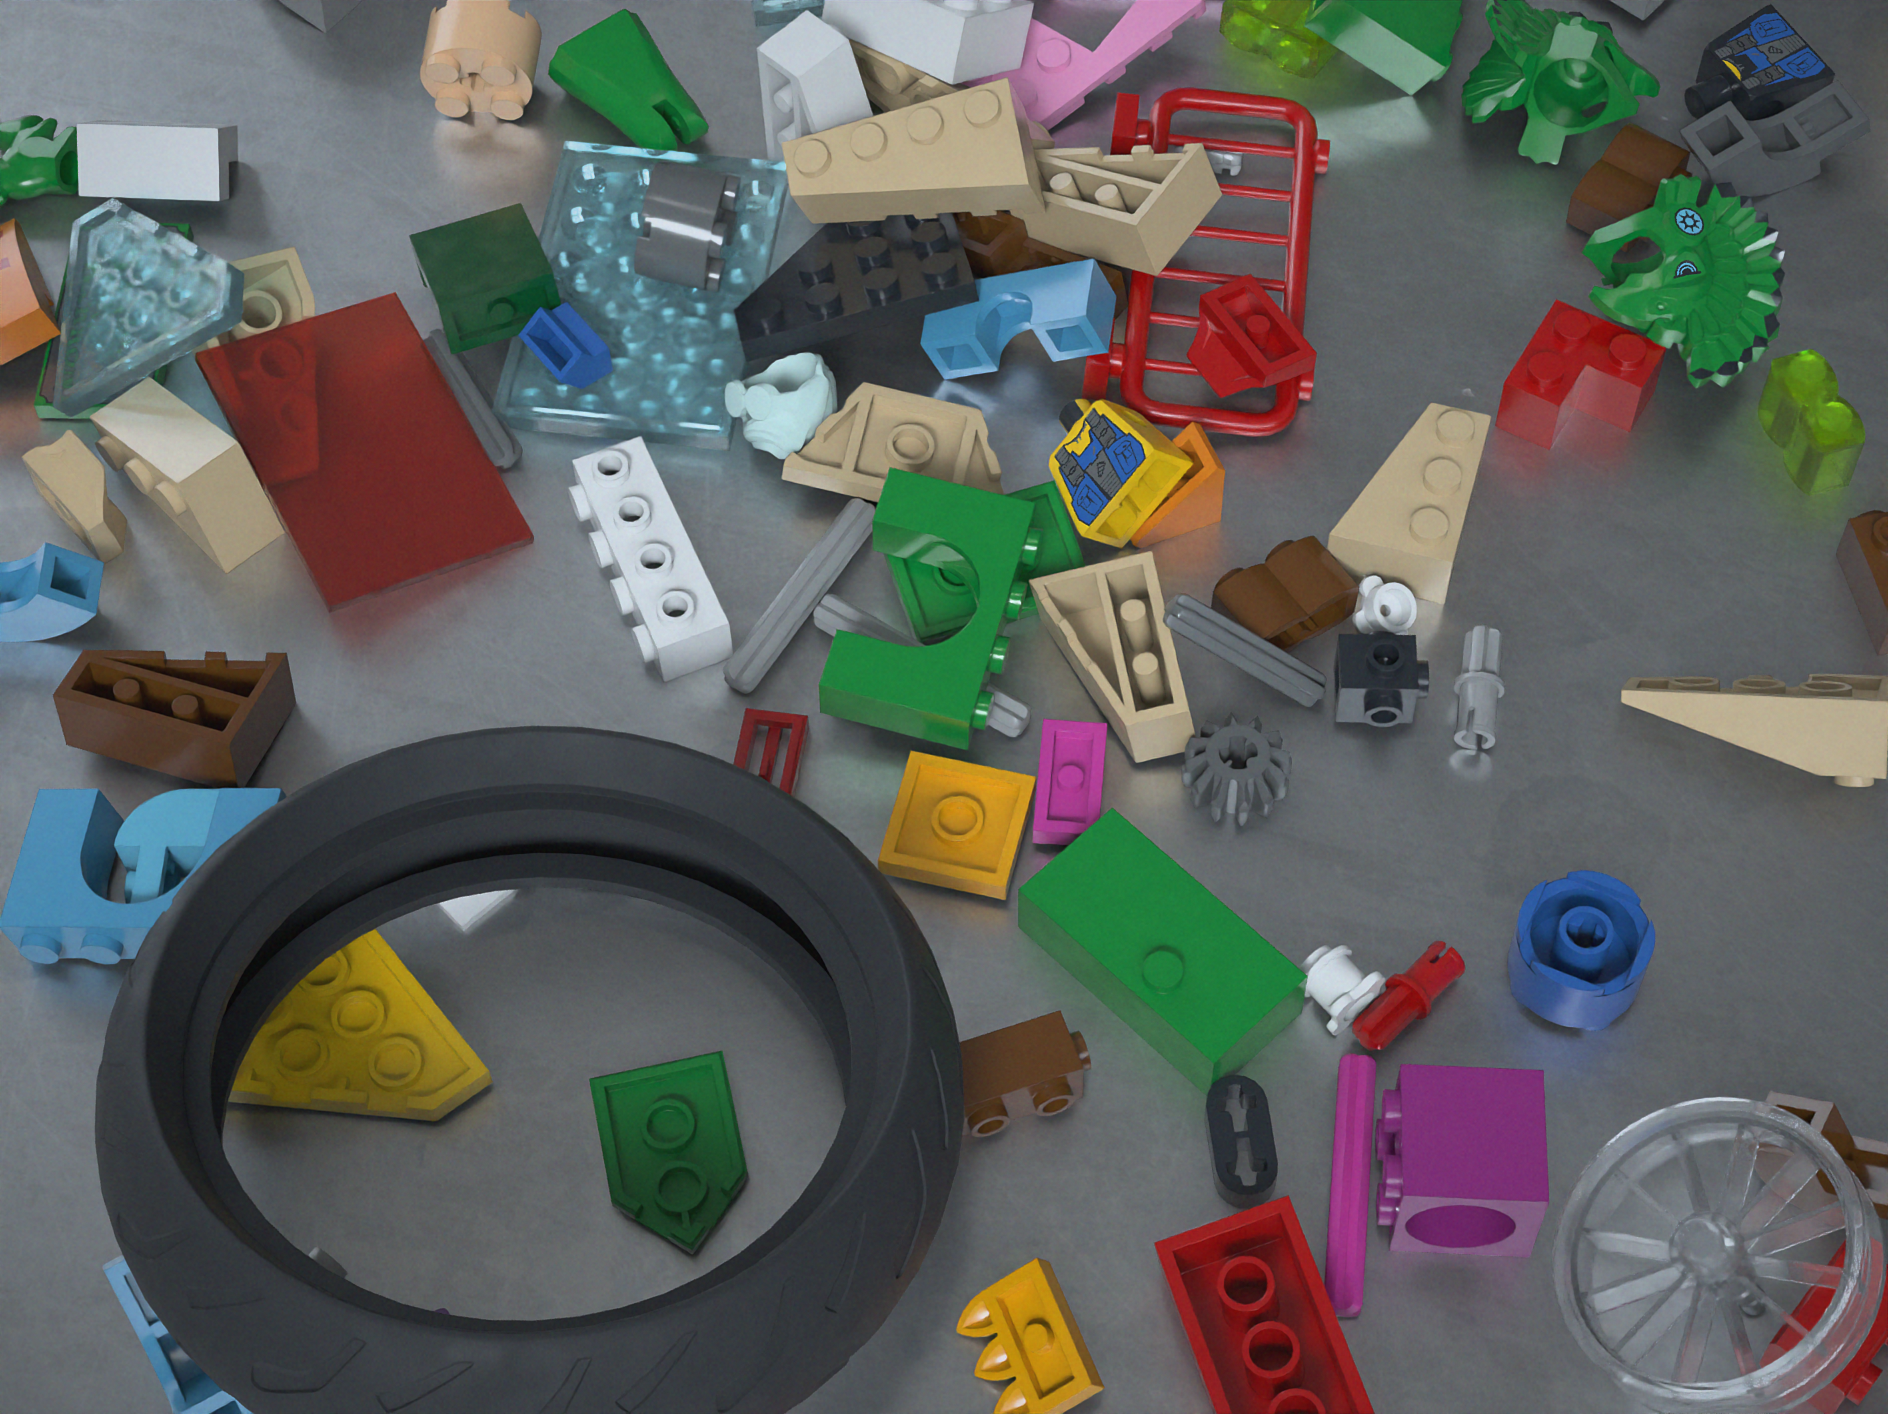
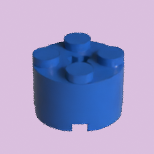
(1580, 950)

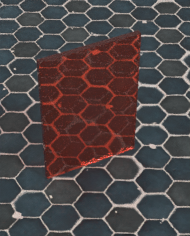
(363, 451)

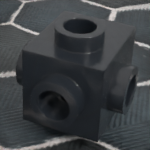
(1378, 678)

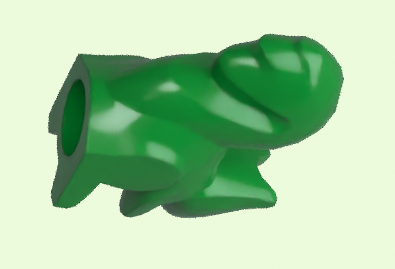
(36, 160)

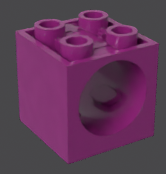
(1463, 1160)

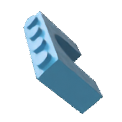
(64, 867)

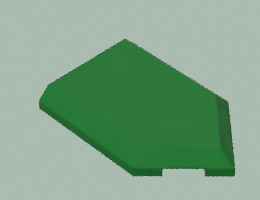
(671, 1145)

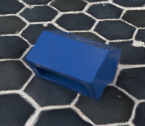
(567, 346)

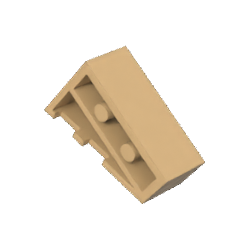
(1122, 206)
(188, 471)
(1416, 505)
(1116, 641)

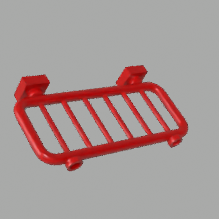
(1129, 359)

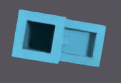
(164, 841)

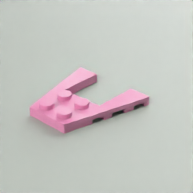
(1061, 72)

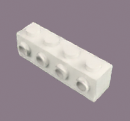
(652, 560)

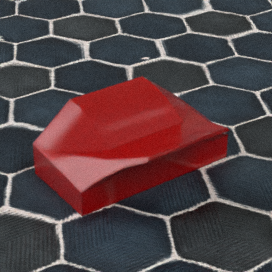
(1246, 340)

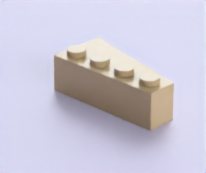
(920, 160)

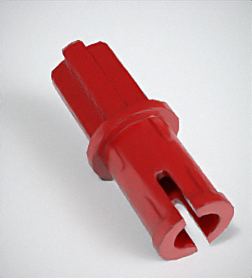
(1408, 996)

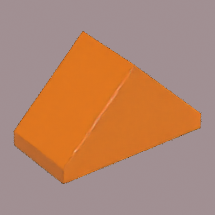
(1194, 499)

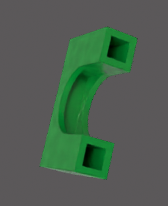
(1394, 38)
(938, 687)

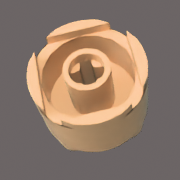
(480, 58)

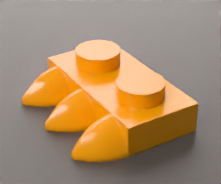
(1034, 1343)

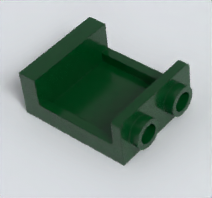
(485, 276)

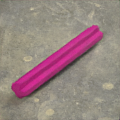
(1350, 1184)

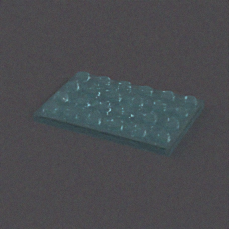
(665, 340)

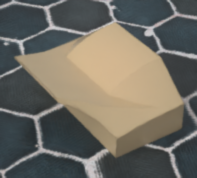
(76, 489)

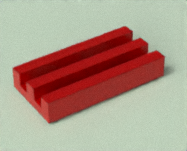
(776, 722)

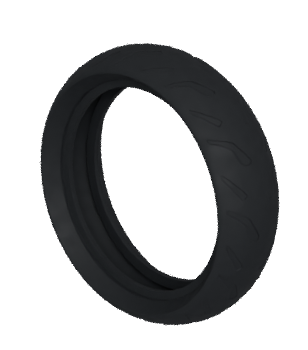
(476, 820)

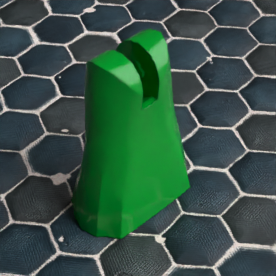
(628, 82)

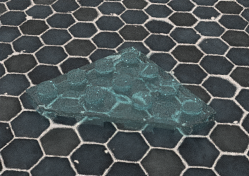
(135, 303)

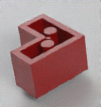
(1579, 366)

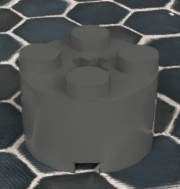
(687, 225)

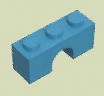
(1063, 304)

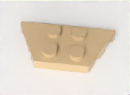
(897, 431)

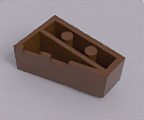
(177, 715)

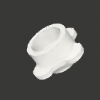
(1395, 598)

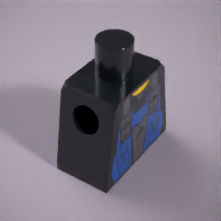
(1758, 68)

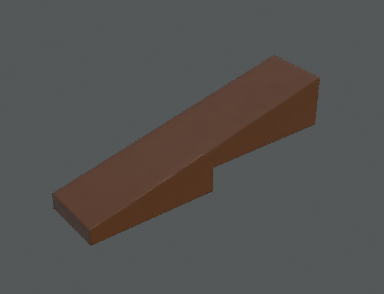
(1002, 246)

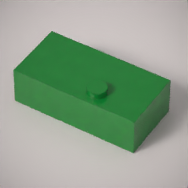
(1161, 951)

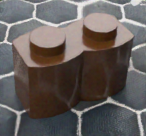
(1625, 180)
(1290, 595)

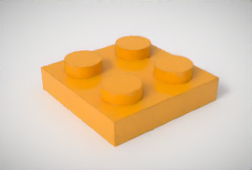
(957, 825)

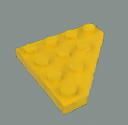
(360, 1042)

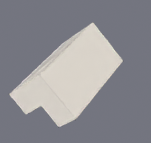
(155, 159)

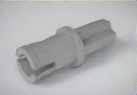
(1479, 687)

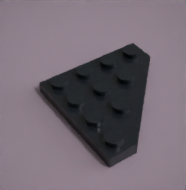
(857, 281)

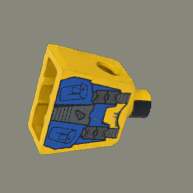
(1113, 469)

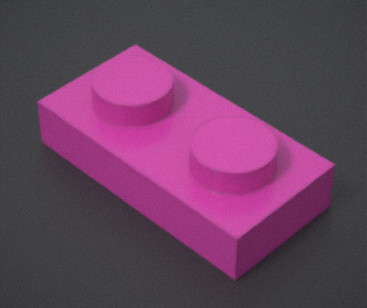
(1069, 780)

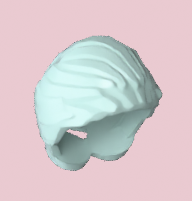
(784, 403)

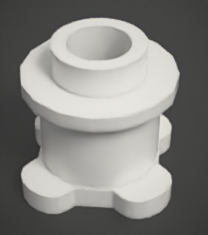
(1340, 985)

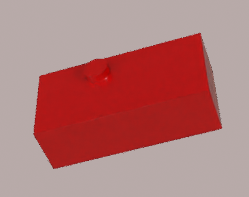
(1260, 1316)

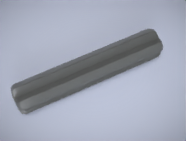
(475, 401)
(1244, 649)

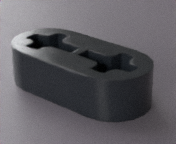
(1255, 1139)

